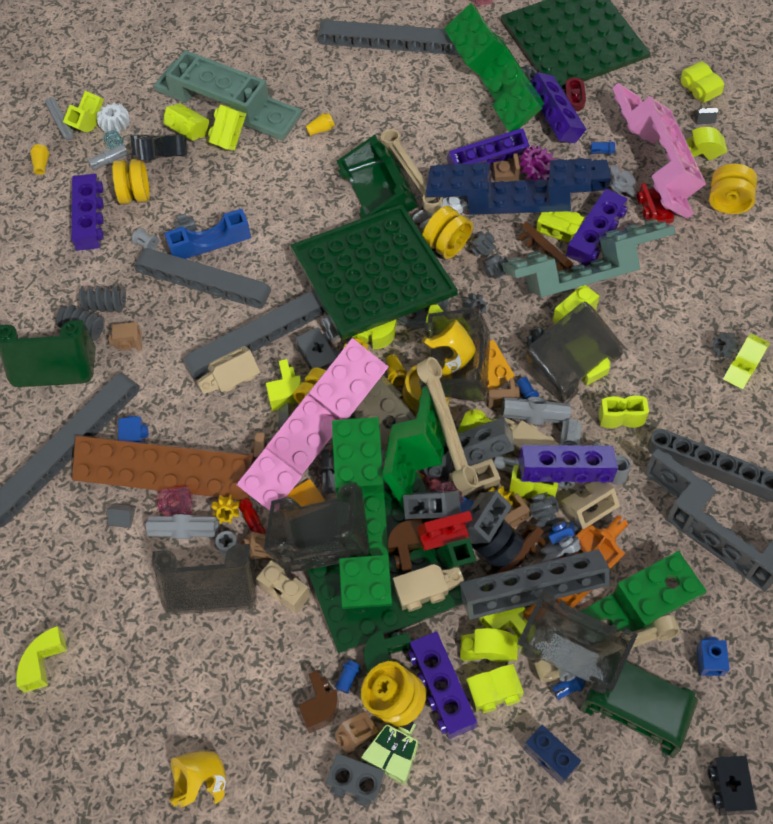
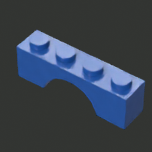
(230, 230)

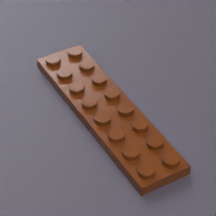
(159, 466)

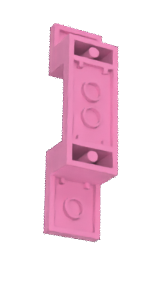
(653, 123)
(310, 425)

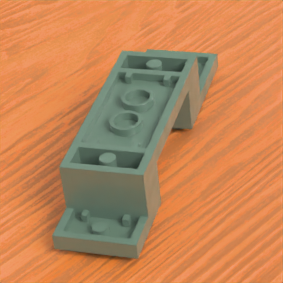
(233, 87)
(618, 253)

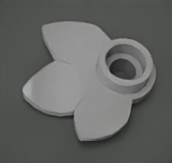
(622, 181)
(566, 547)

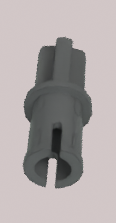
(327, 472)

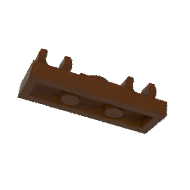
(545, 246)
(531, 536)

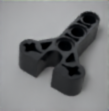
(154, 147)

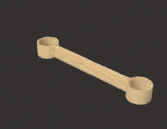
(410, 169)
(464, 475)
(661, 629)

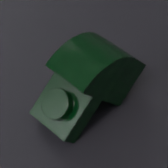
(456, 554)
(378, 649)

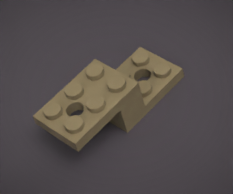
(384, 402)

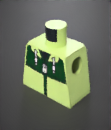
(393, 752)

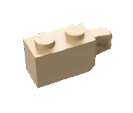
(229, 371)
(527, 435)
(425, 585)

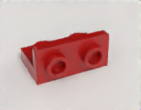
(652, 205)
(444, 530)

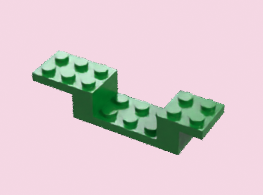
(497, 67)
(359, 461)

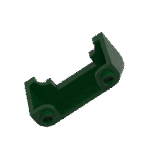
(376, 178)
(48, 359)
(647, 707)

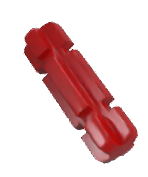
(251, 516)

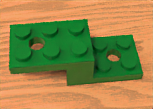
(413, 447)
(647, 597)

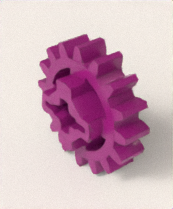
(538, 165)

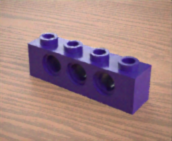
(558, 109)
(490, 150)
(87, 212)
(601, 219)
(567, 463)
(432, 648)

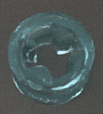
(109, 136)

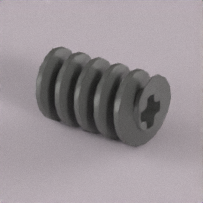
(104, 300)
(93, 323)

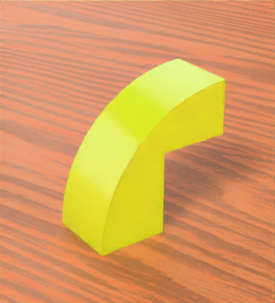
(746, 361)
(31, 668)

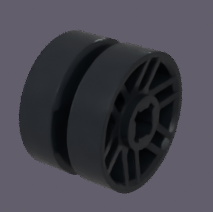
(502, 547)

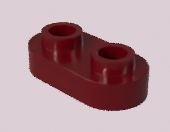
(576, 93)

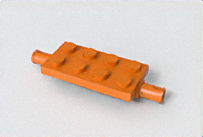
(590, 540)

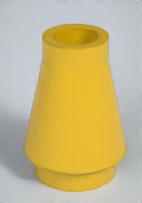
(320, 124)
(39, 157)
(396, 372)

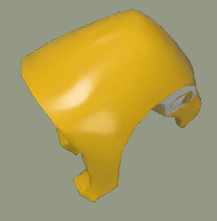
(459, 341)
(191, 771)

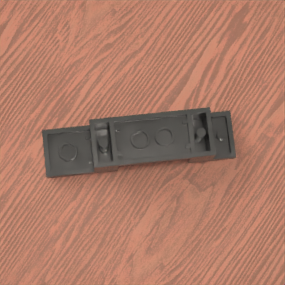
(689, 517)

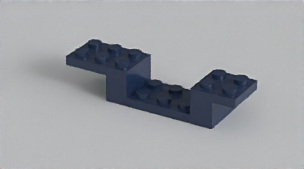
(511, 196)

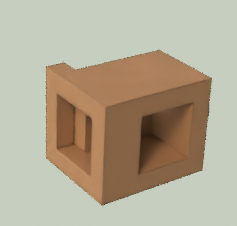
(126, 336)

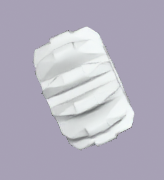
(113, 118)

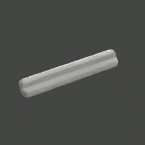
(59, 117)

